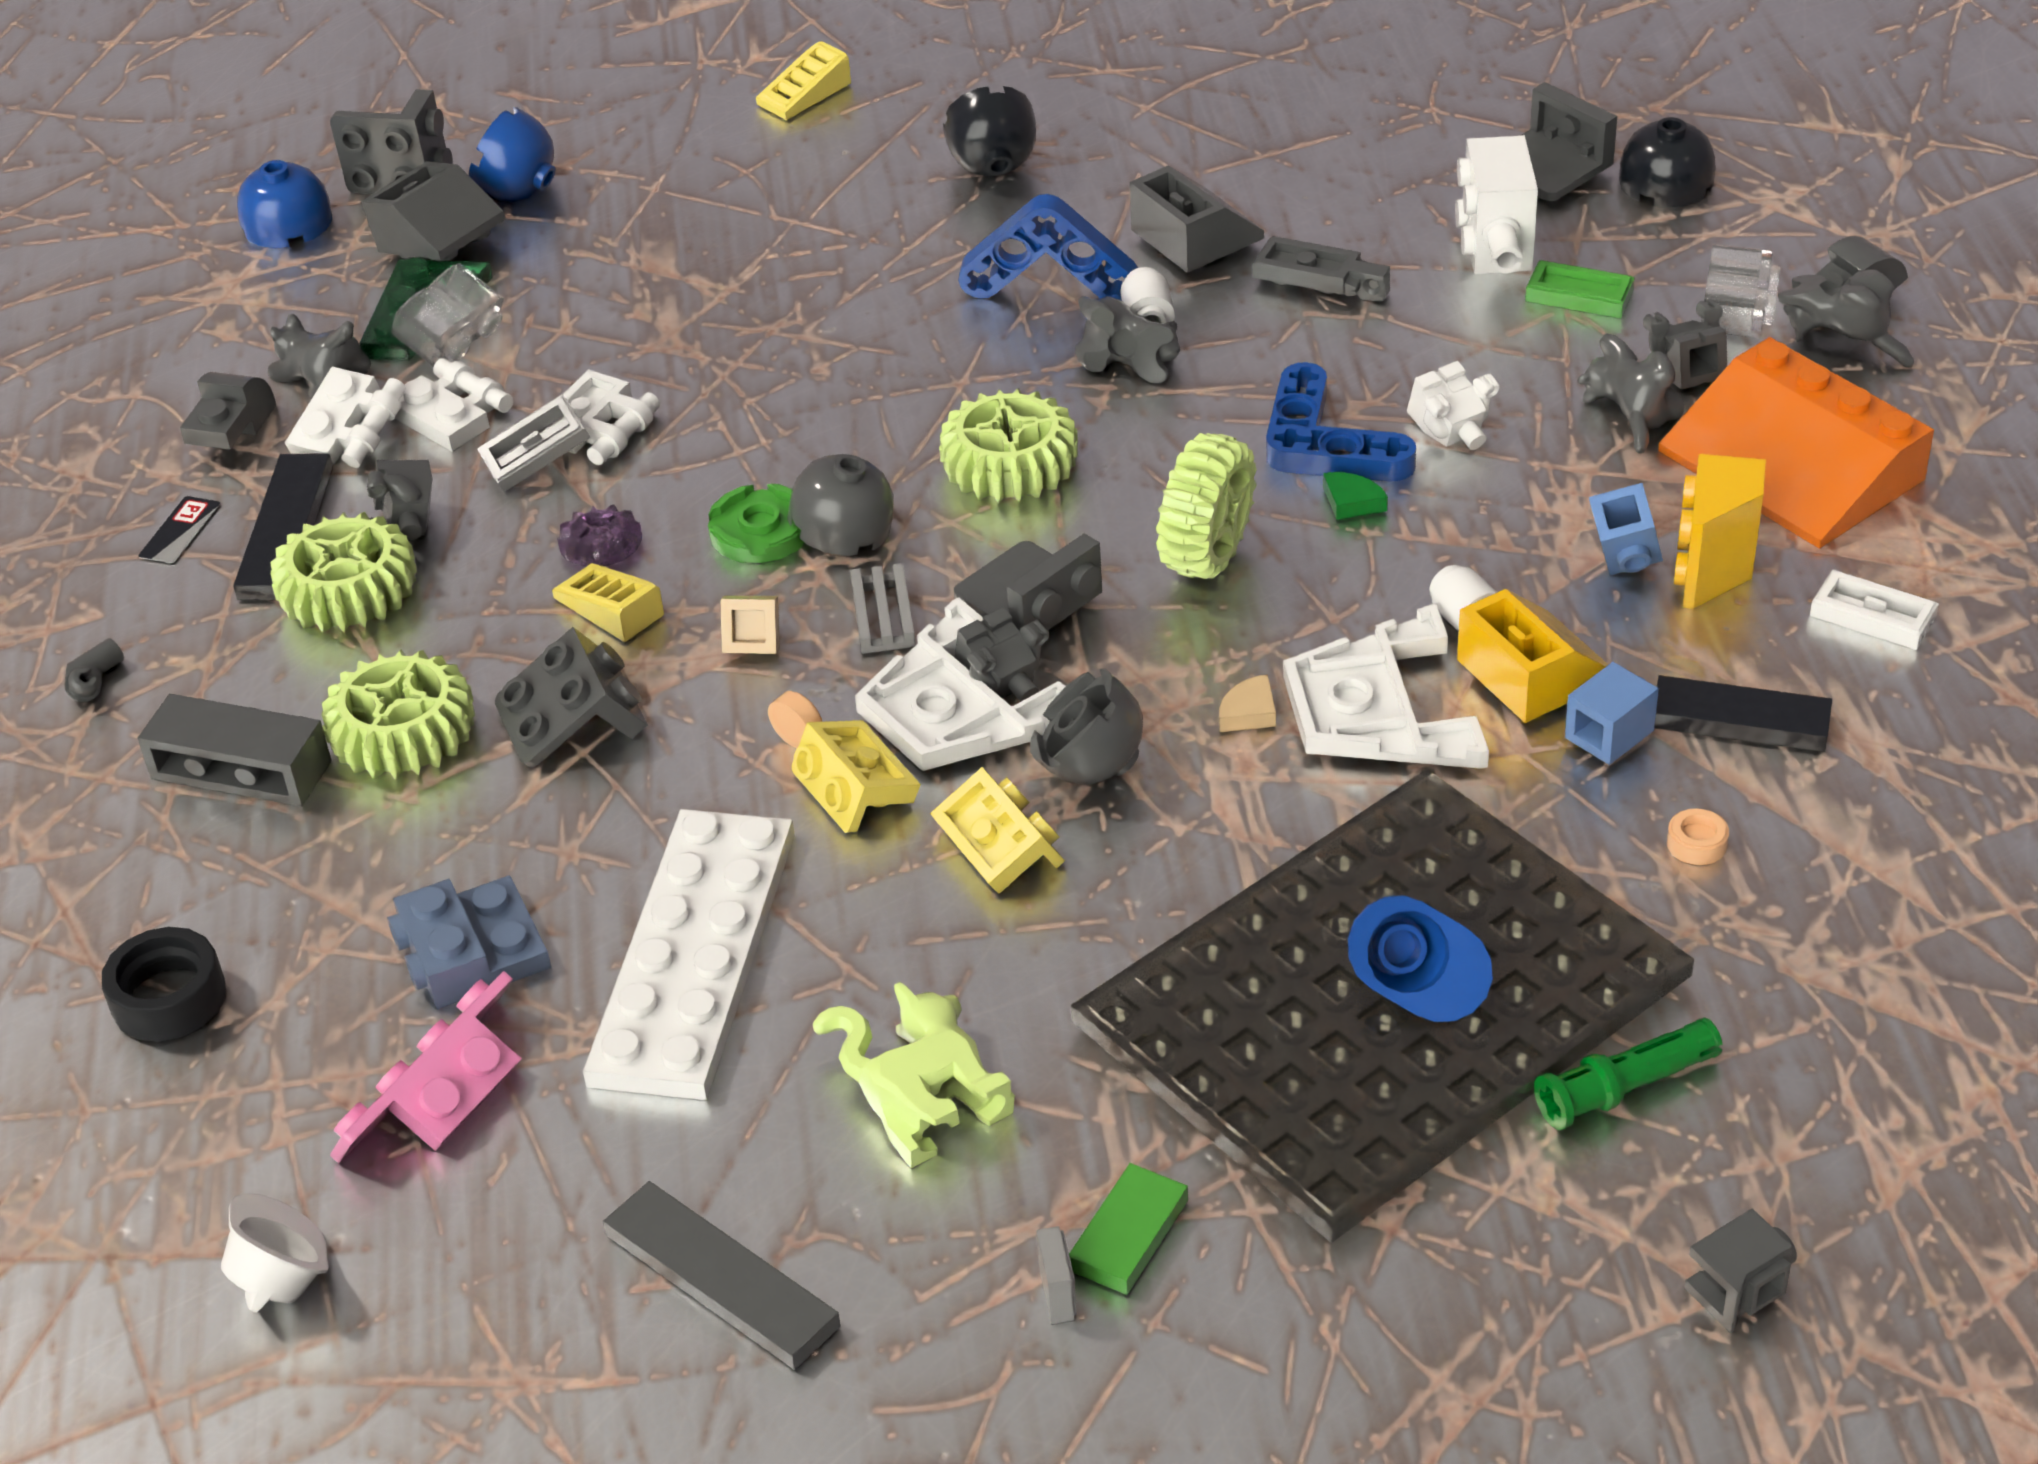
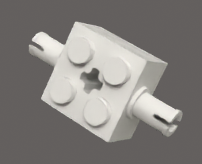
(1497, 204)

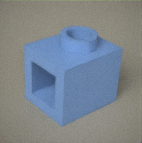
(1626, 529)
(1611, 713)

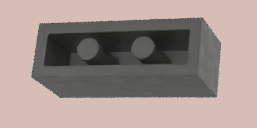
(235, 749)

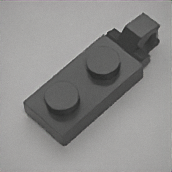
(1321, 269)

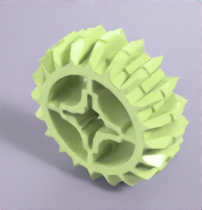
(1008, 445)
(1206, 505)
(343, 572)
(398, 714)

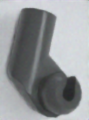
(85, 672)

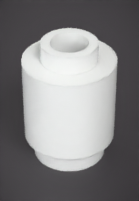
(1148, 295)
(1455, 589)

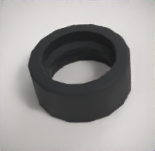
(168, 1015)

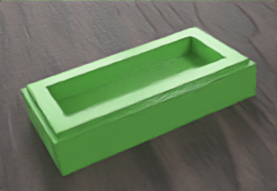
(1580, 289)
(1128, 1228)

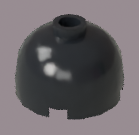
(990, 130)
(1668, 163)

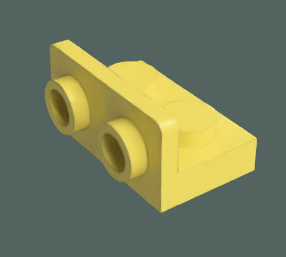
(850, 770)
(993, 830)

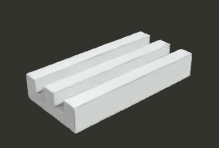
(1874, 609)

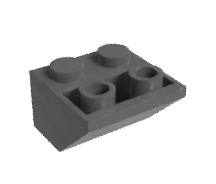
(430, 213)
(1187, 219)

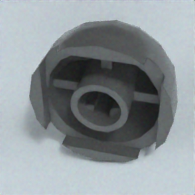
(841, 505)
(1090, 730)

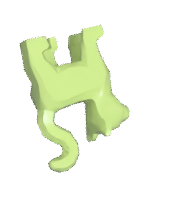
(917, 1081)

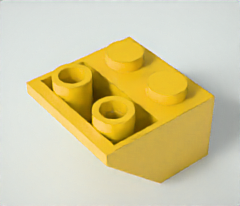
(1720, 527)
(1523, 654)

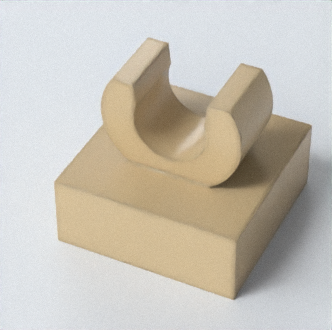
(750, 624)

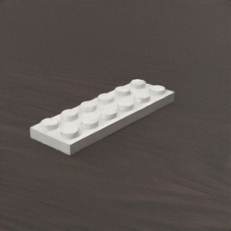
(690, 956)

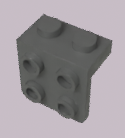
(1567, 141)
(386, 146)
(1035, 582)
(563, 693)

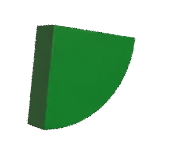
(1353, 495)

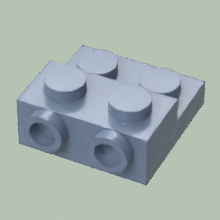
(466, 937)

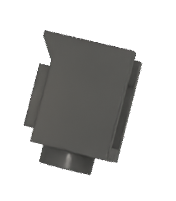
(1742, 1266)

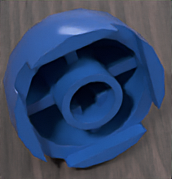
(515, 157)
(282, 204)

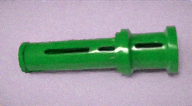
(1604, 1080)

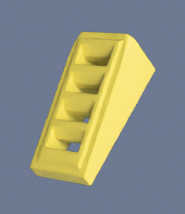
(807, 81)
(612, 600)

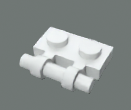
(597, 400)
(439, 410)
(335, 414)

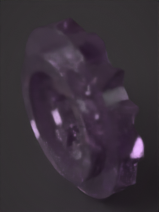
(603, 550)

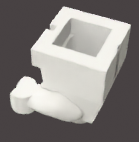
(1450, 406)

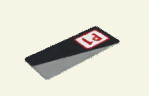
(179, 529)

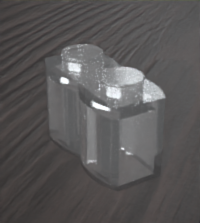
(1744, 287)
(448, 315)

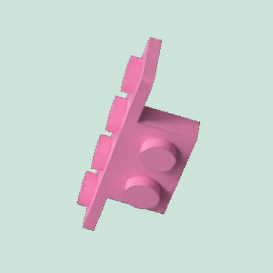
(445, 1083)

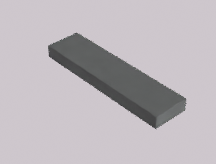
(722, 1274)

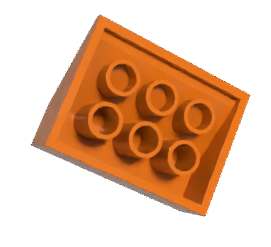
(1825, 441)

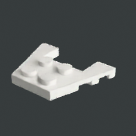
(1357, 706)
(937, 710)

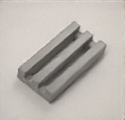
(536, 447)
(878, 583)

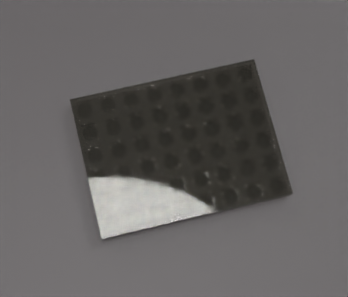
(1326, 1083)

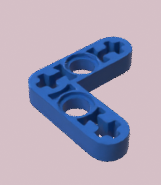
(1042, 239)
(1294, 442)

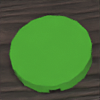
(754, 525)

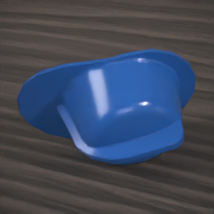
(1419, 958)

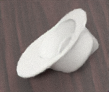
(271, 1250)

